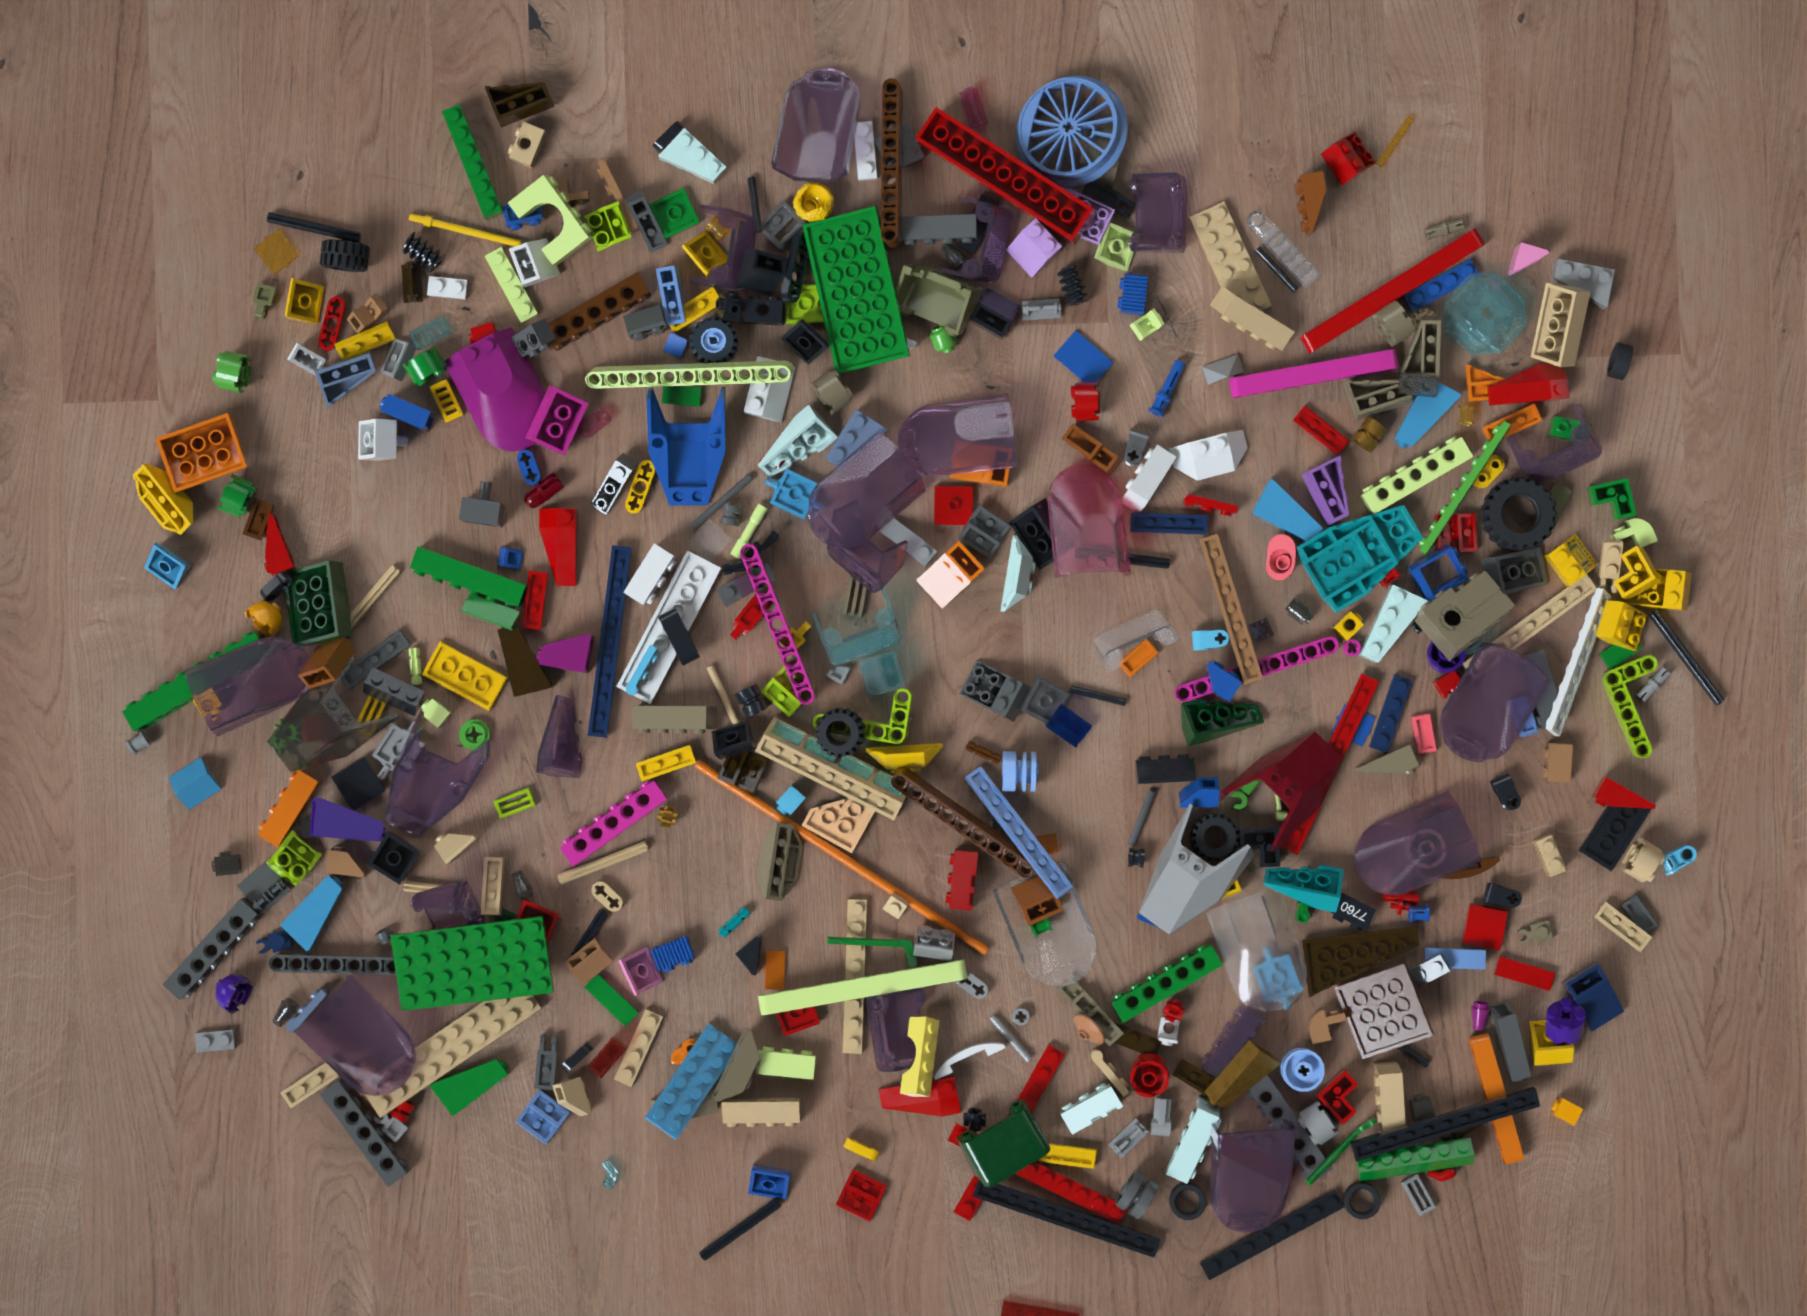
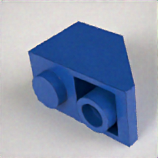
(1221, 682)
(1200, 793)

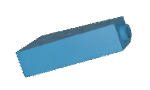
(1423, 415)
(1285, 513)
(313, 913)

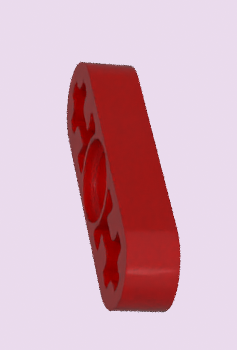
(324, 336)

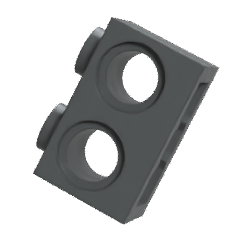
(533, 338)

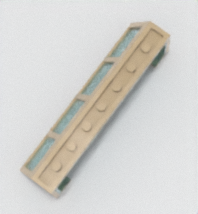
(842, 774)

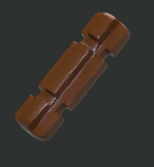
(983, 752)

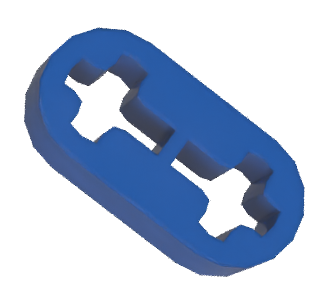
(533, 466)

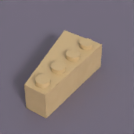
(1252, 319)
(1389, 1095)

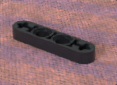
(792, 289)

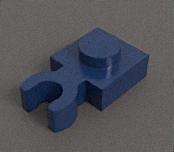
(277, 941)

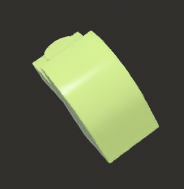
(1638, 529)

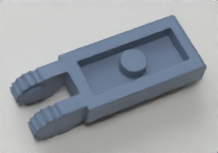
(306, 1010)

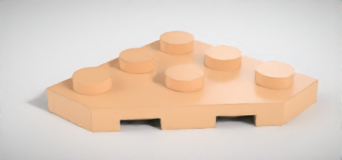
(839, 822)

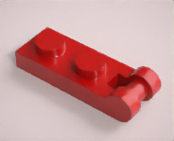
(1210, 505)

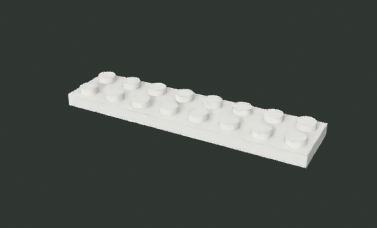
(686, 594)

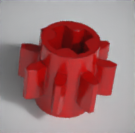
(1173, 1010)

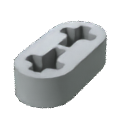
(970, 989)

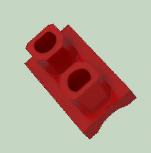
(1400, 900)

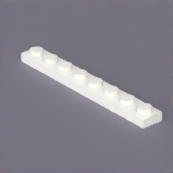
(1577, 664)

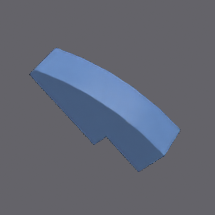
(1459, 957)

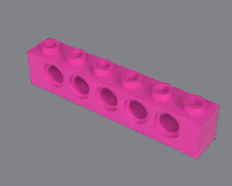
(576, 855)

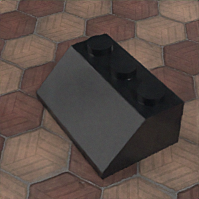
(1035, 532)
(1165, 769)

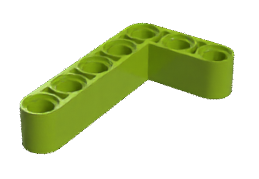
(1627, 703)
(888, 729)

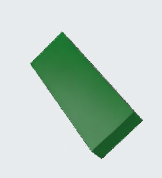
(491, 612)
(611, 999)

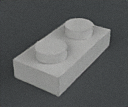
(215, 1040)

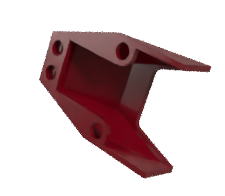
(1297, 776)

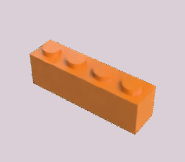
(289, 808)

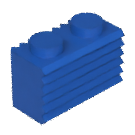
(1133, 294)
(673, 953)

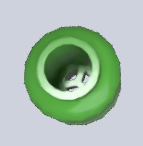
(941, 340)

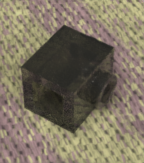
(227, 864)

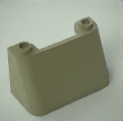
(937, 297)

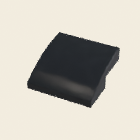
(358, 783)

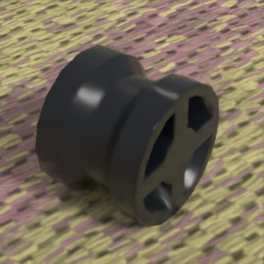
(1136, 857)

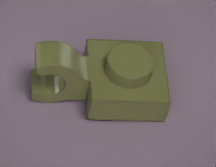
(264, 296)

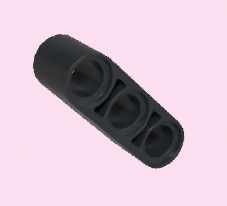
(679, 636)

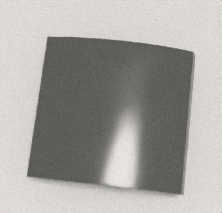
(984, 531)

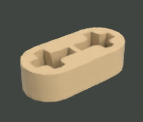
(608, 890)

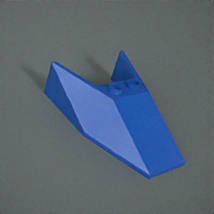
(686, 453)

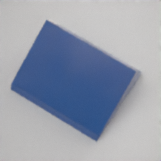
(769, 1181)

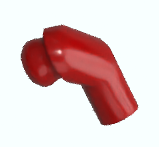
(1444, 1175)

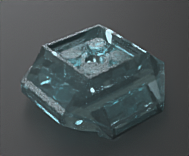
(1465, 320)

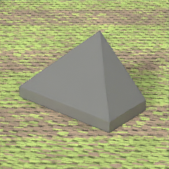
(1222, 369)

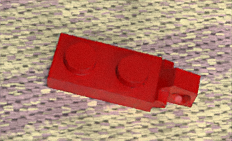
(748, 617)

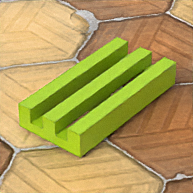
(530, 797)

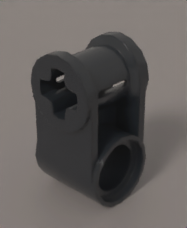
(1504, 788)
(1498, 895)

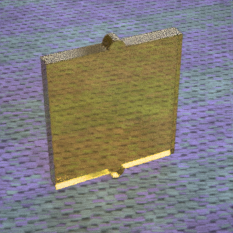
(276, 252)

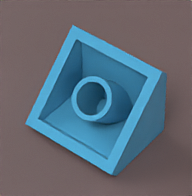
(167, 565)
(194, 783)

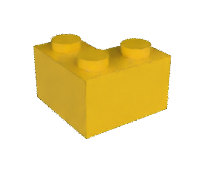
(1641, 574)

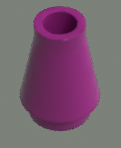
(1480, 1012)

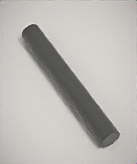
(1141, 818)

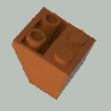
(1036, 900)

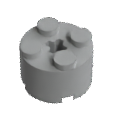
(1318, 1122)

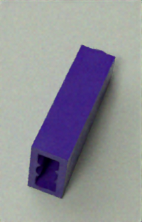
(343, 823)

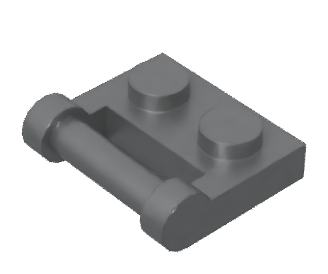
(777, 220)

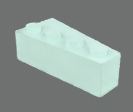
(1391, 620)
(1193, 1141)

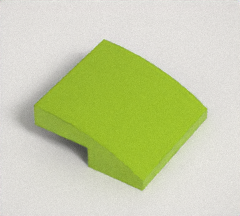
(781, 691)

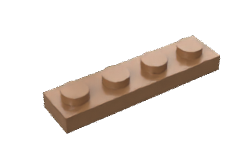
(613, 189)

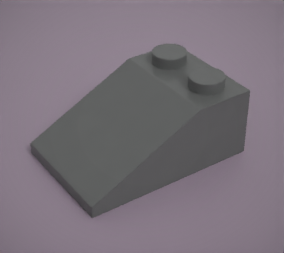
(1517, 570)

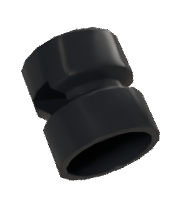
(750, 699)

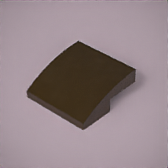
(744, 771)

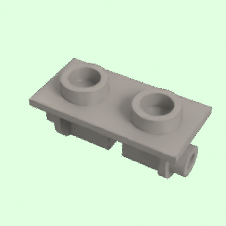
(1041, 309)
(1128, 1138)

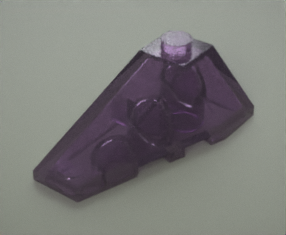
(559, 748)

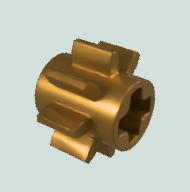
(667, 816)

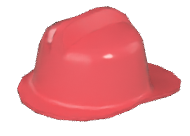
(1281, 557)

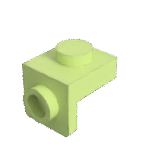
(1147, 324)

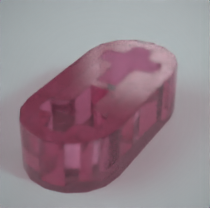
(591, 419)

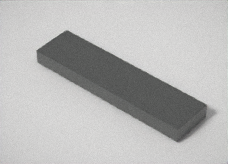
(376, 658)

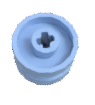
(1310, 1077)

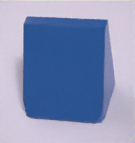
(675, 345)
(510, 558)

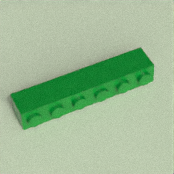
(472, 162)
(469, 577)
(1417, 1159)

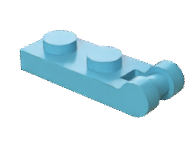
(642, 671)

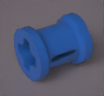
(1419, 913)

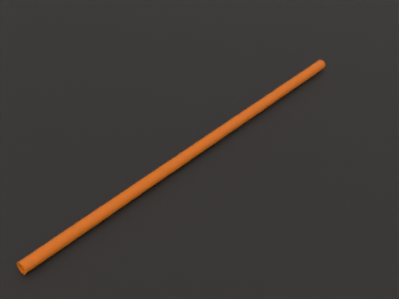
(846, 860)

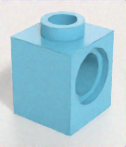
(790, 800)

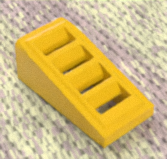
(445, 383)

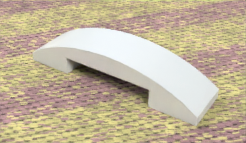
(990, 1048)

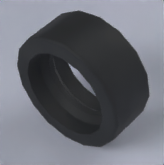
(1620, 361)
(1347, 1200)
(1194, 1214)

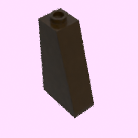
(523, 669)

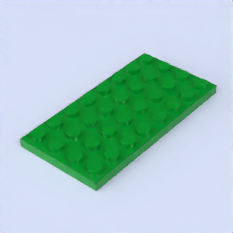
(856, 290)
(472, 963)

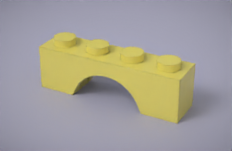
(918, 1078)

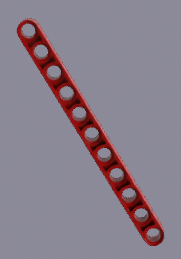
(1392, 290)

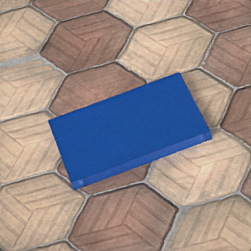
(1083, 358)

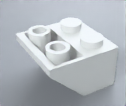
(532, 262)

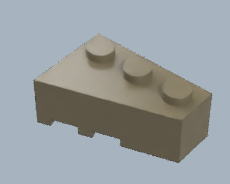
(1424, 349)
(1374, 397)

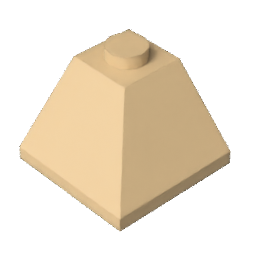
(453, 845)

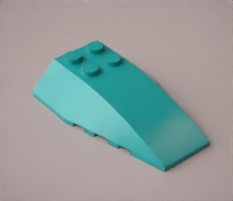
(1357, 554)

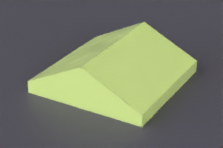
(1114, 247)

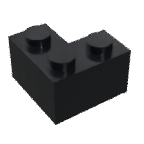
(1262, 839)

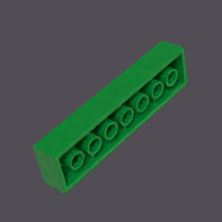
(171, 694)

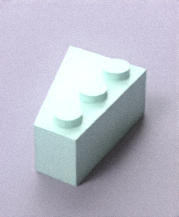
(690, 155)

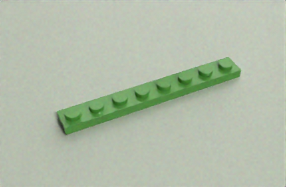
(1468, 480)

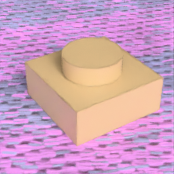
(895, 905)

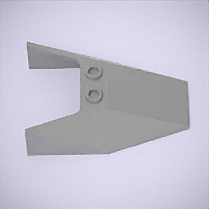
(1185, 883)

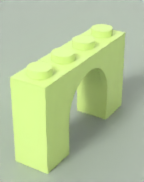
(574, 232)

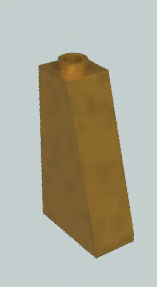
(1241, 1074)

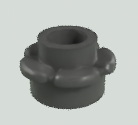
(383, 935)

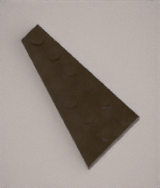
(1345, 956)

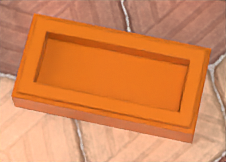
(1138, 657)

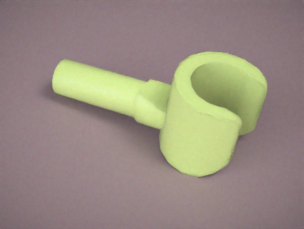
(1280, 814)

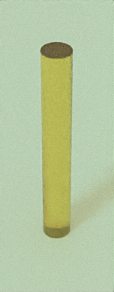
(1394, 142)

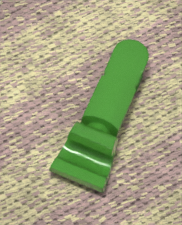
(1244, 792)

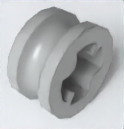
(1016, 1021)

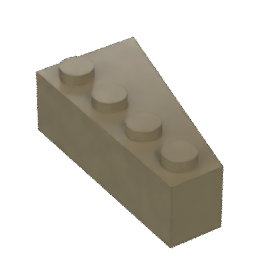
(674, 717)

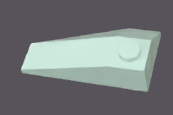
(800, 438)

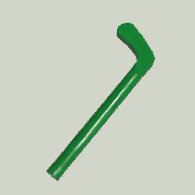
(905, 944)
(1339, 1150)

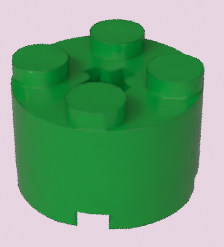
(425, 365)
(236, 496)

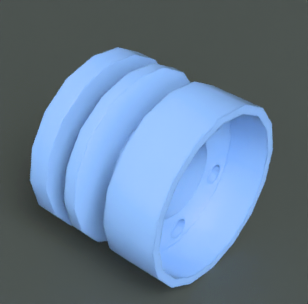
(1019, 771)

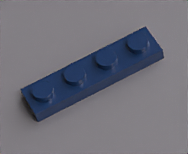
(1168, 523)
(1390, 713)

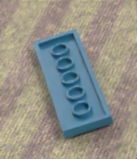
(691, 1082)

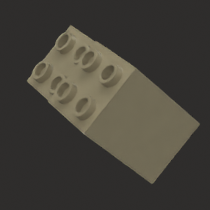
(1465, 615)

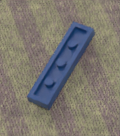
(1438, 286)

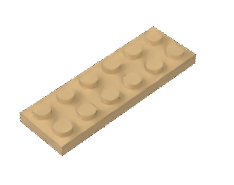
(1228, 255)

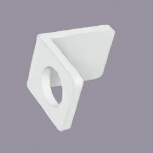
(1168, 1039)

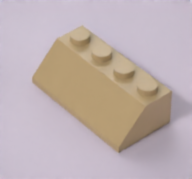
(1560, 324)
(760, 1111)

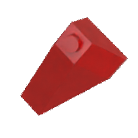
(942, 1099)

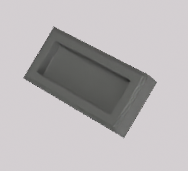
(1639, 913)

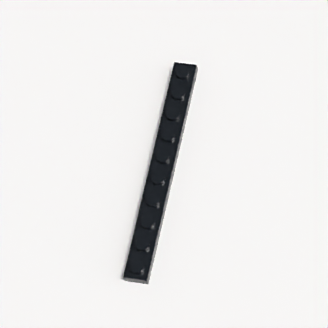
(1445, 1123)
(1068, 1218)

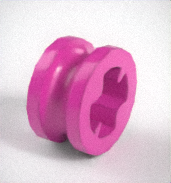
(1357, 648)

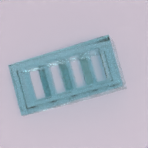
(419, 330)

